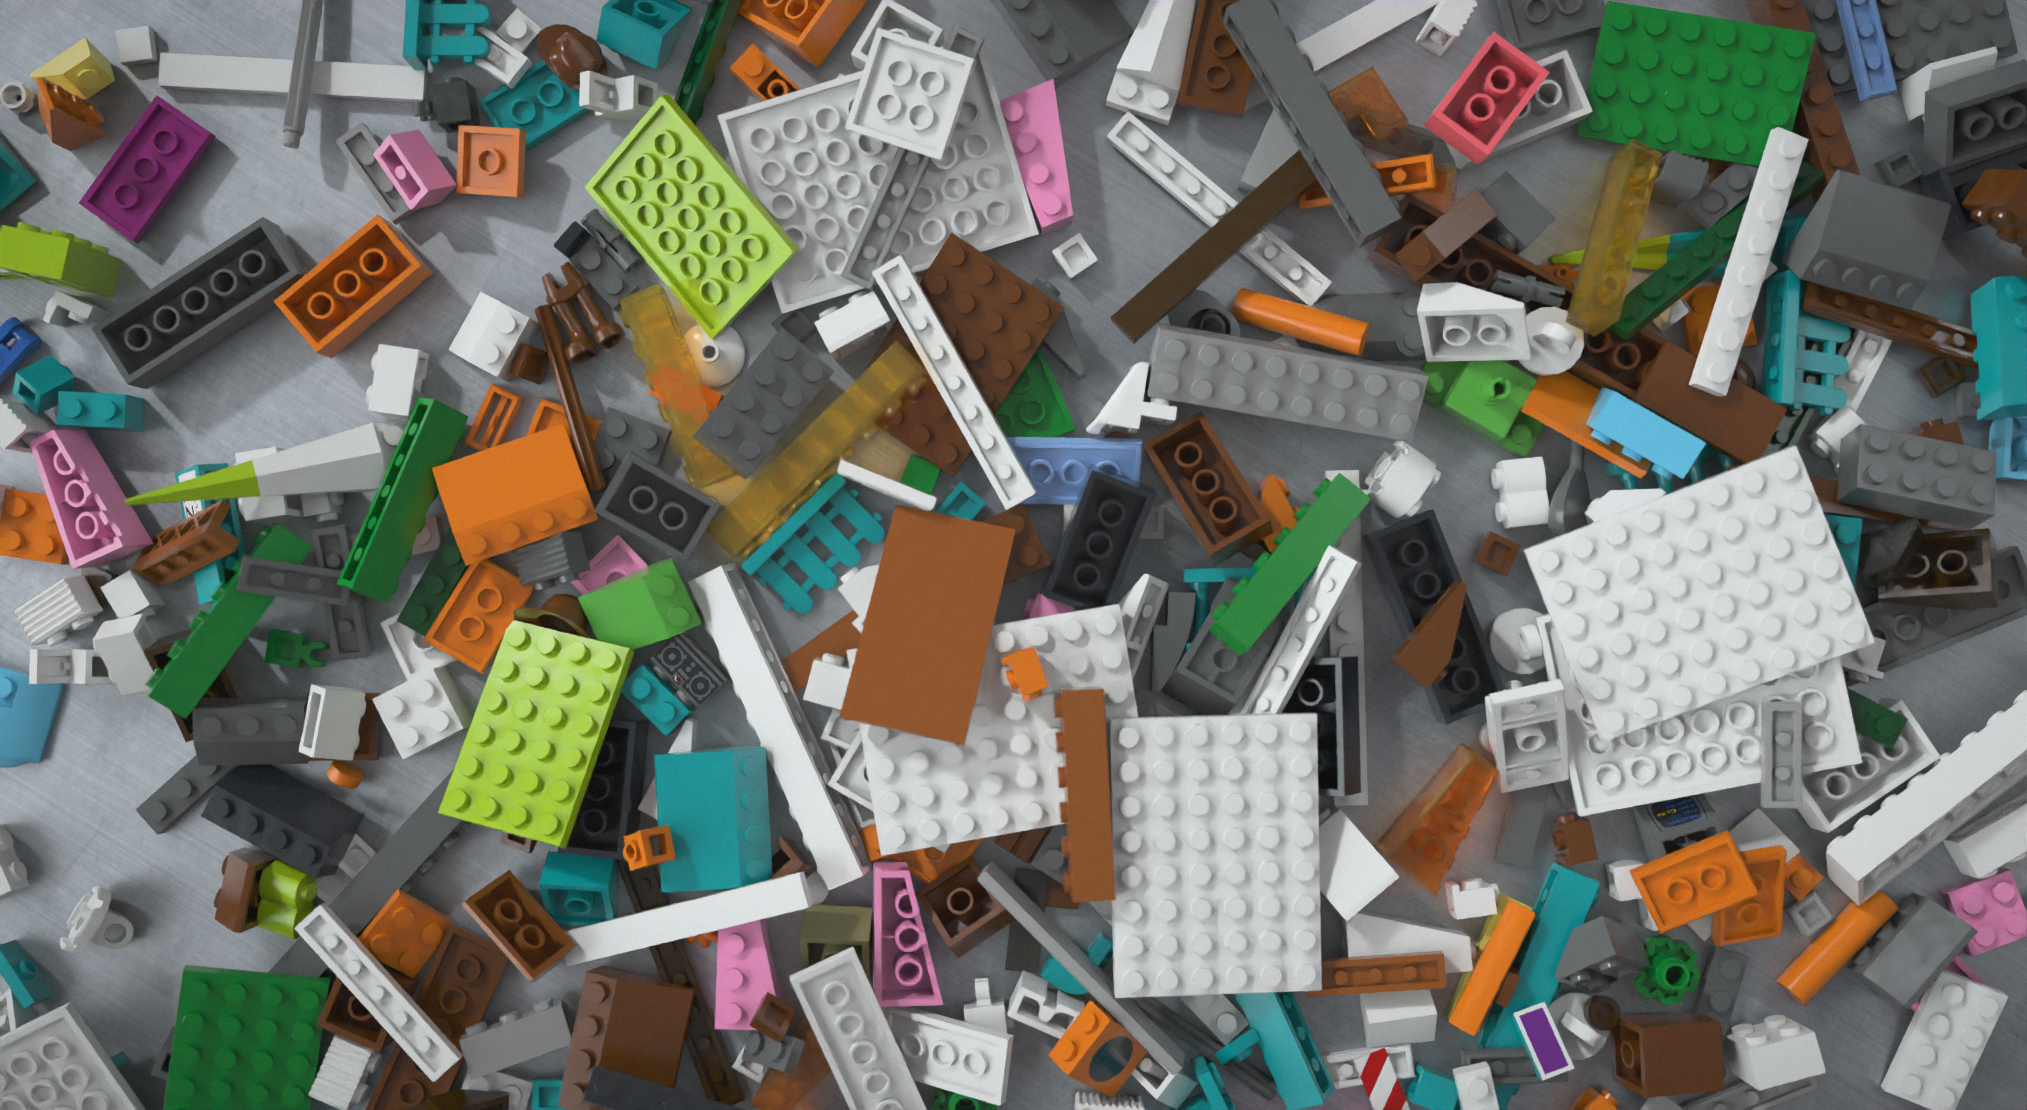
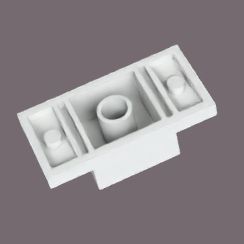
(1528, 734)

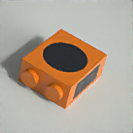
(1098, 1050)

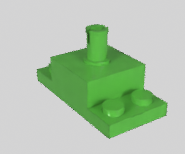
(1485, 399)

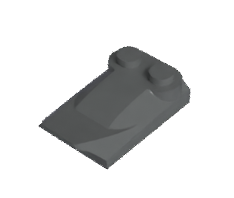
(1394, 322)

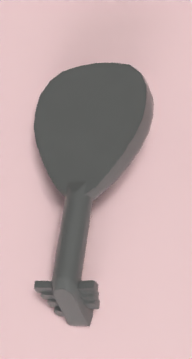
(1571, 496)

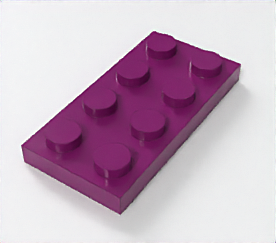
(147, 169)

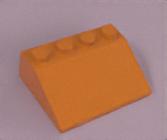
(802, 26)
(514, 494)

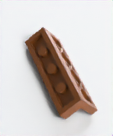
(186, 546)
(1381, 973)

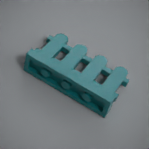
(420, 46)
(1786, 355)
(797, 549)

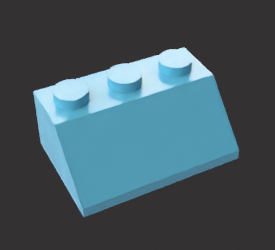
(1643, 434)

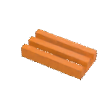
(483, 412)

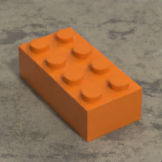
(353, 287)

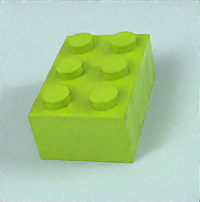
(58, 259)

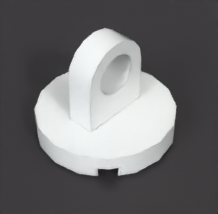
(1553, 342)
(1516, 641)
(91, 920)
(1577, 1035)

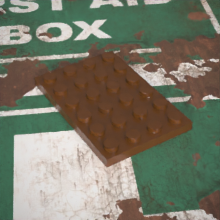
(995, 327)

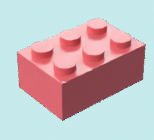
(1486, 98)

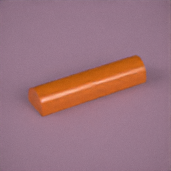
(1398, 178)
(1301, 321)
(1835, 947)
(1492, 967)

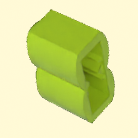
(285, 898)

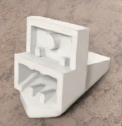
(1126, 406)

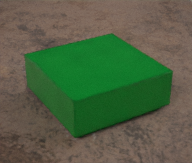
(920, 475)

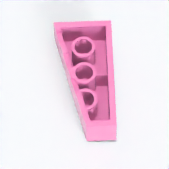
(1039, 151)
(86, 500)
(900, 948)

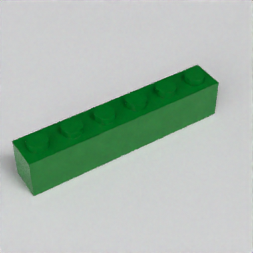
(402, 500)
(1289, 564)
(221, 628)

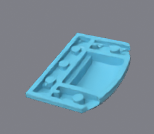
(25, 717)

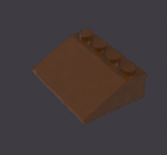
(626, 1027)

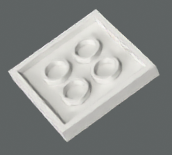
(910, 94)

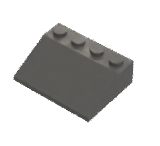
(1064, 34)
(1870, 240)

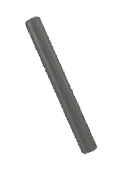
(1206, 1045)

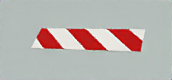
(1381, 1081)

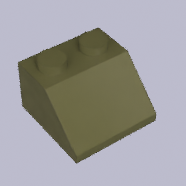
(833, 929)

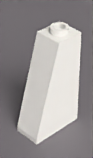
(1382, 934)

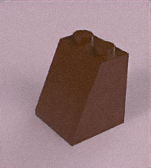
(1668, 1053)

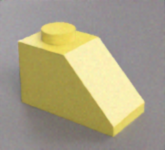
(78, 70)

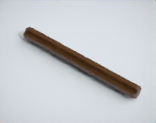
(570, 399)

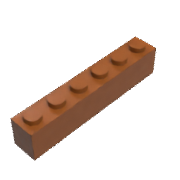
(1086, 794)

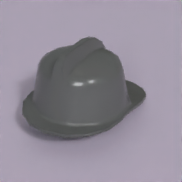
(1204, 313)

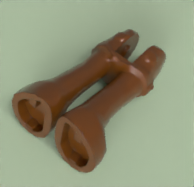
(605, 333)

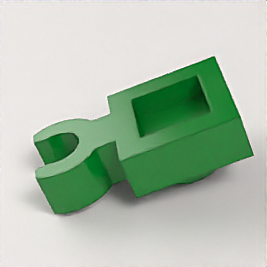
(291, 649)

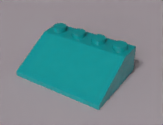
(715, 817)

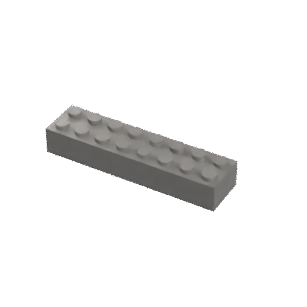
(1285, 382)

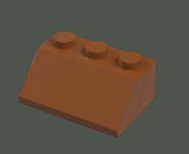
(519, 926)

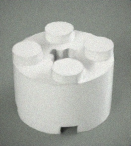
(1401, 480)

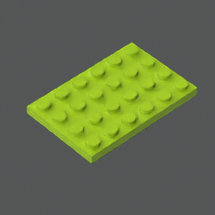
(691, 217)
(537, 733)

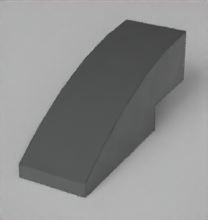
(1170, 639)

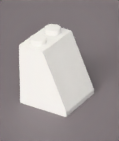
(1349, 865)

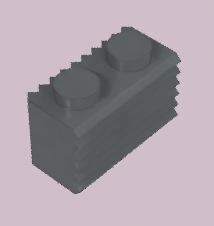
(1679, 179)
(552, 559)

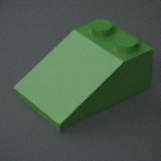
(641, 607)

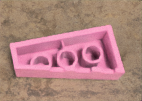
(743, 973)

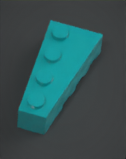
(2001, 350)

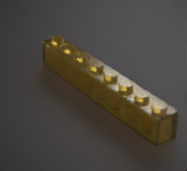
(817, 450)

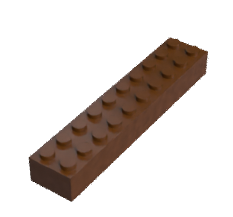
(1605, 358)

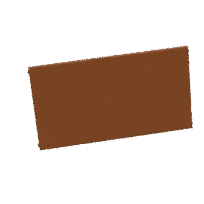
(928, 625)

